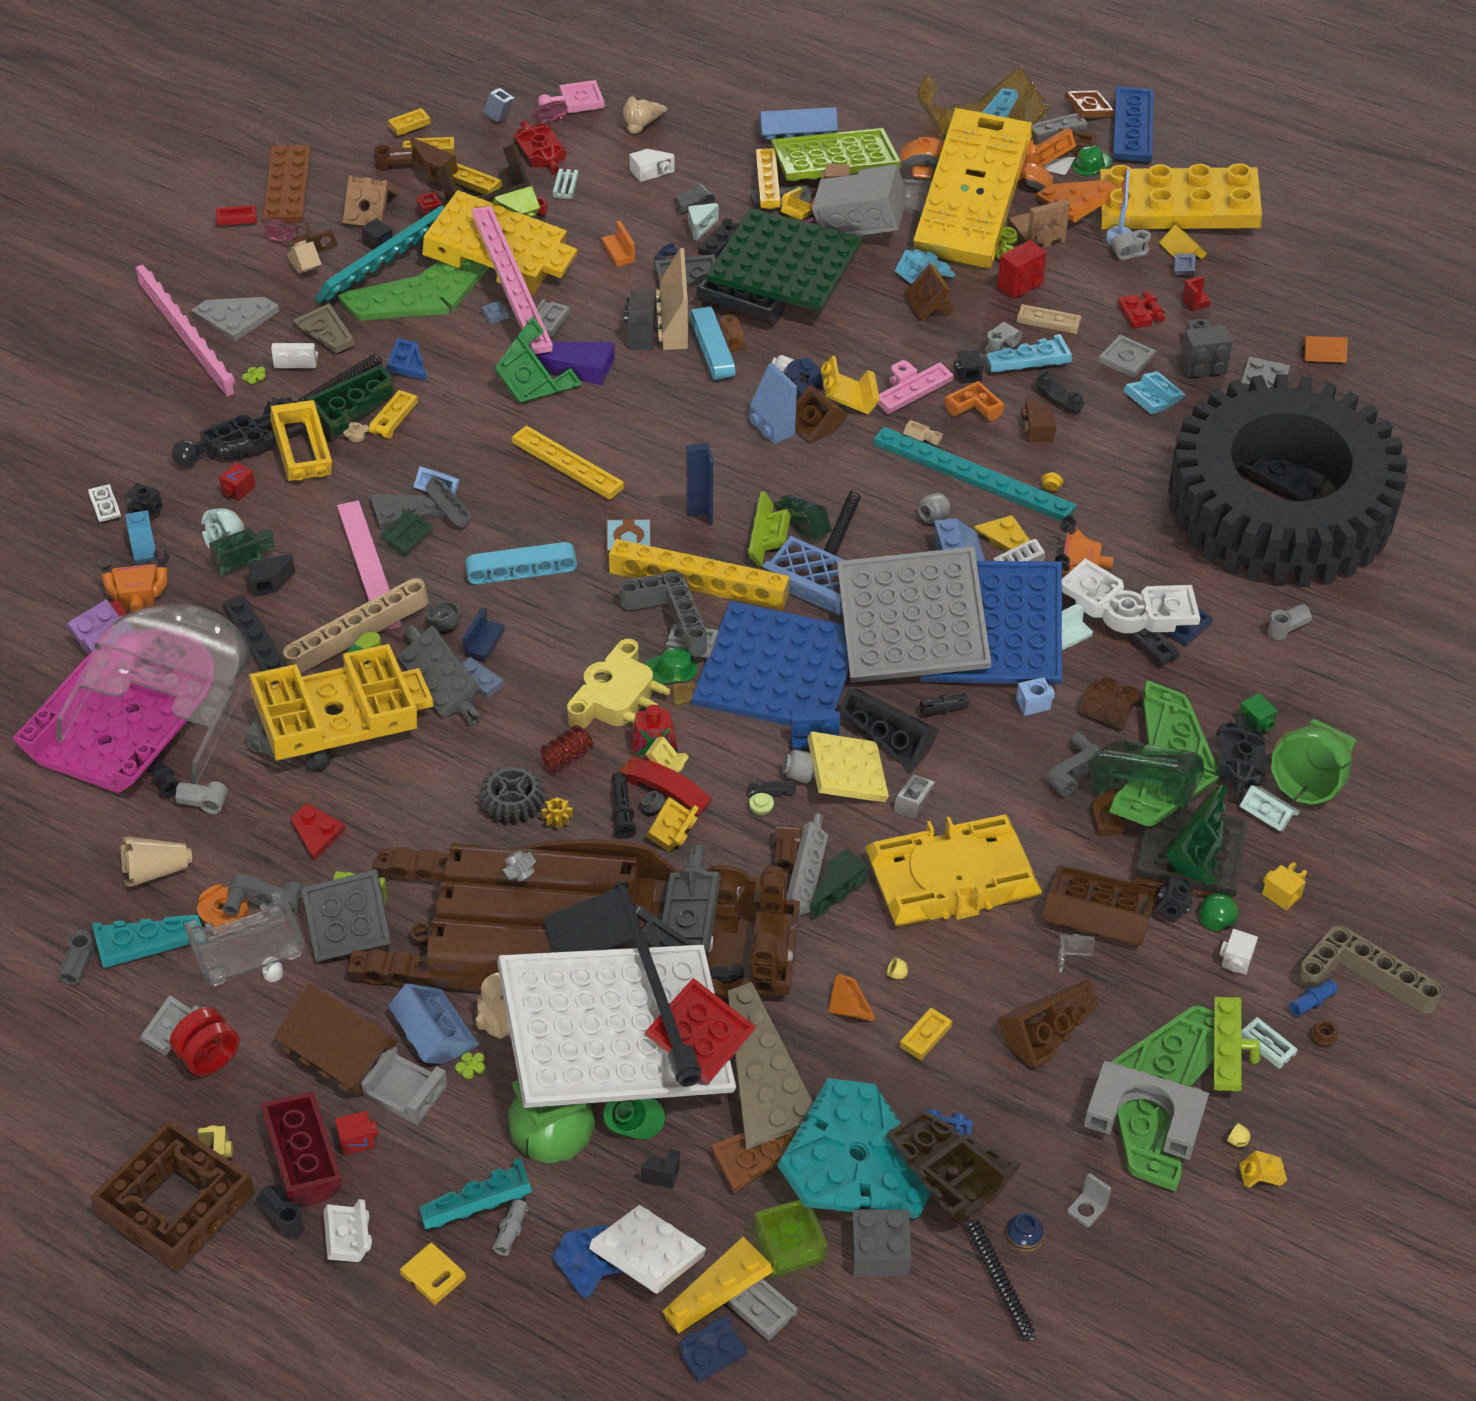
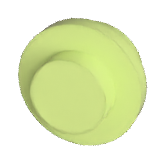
(761, 804)

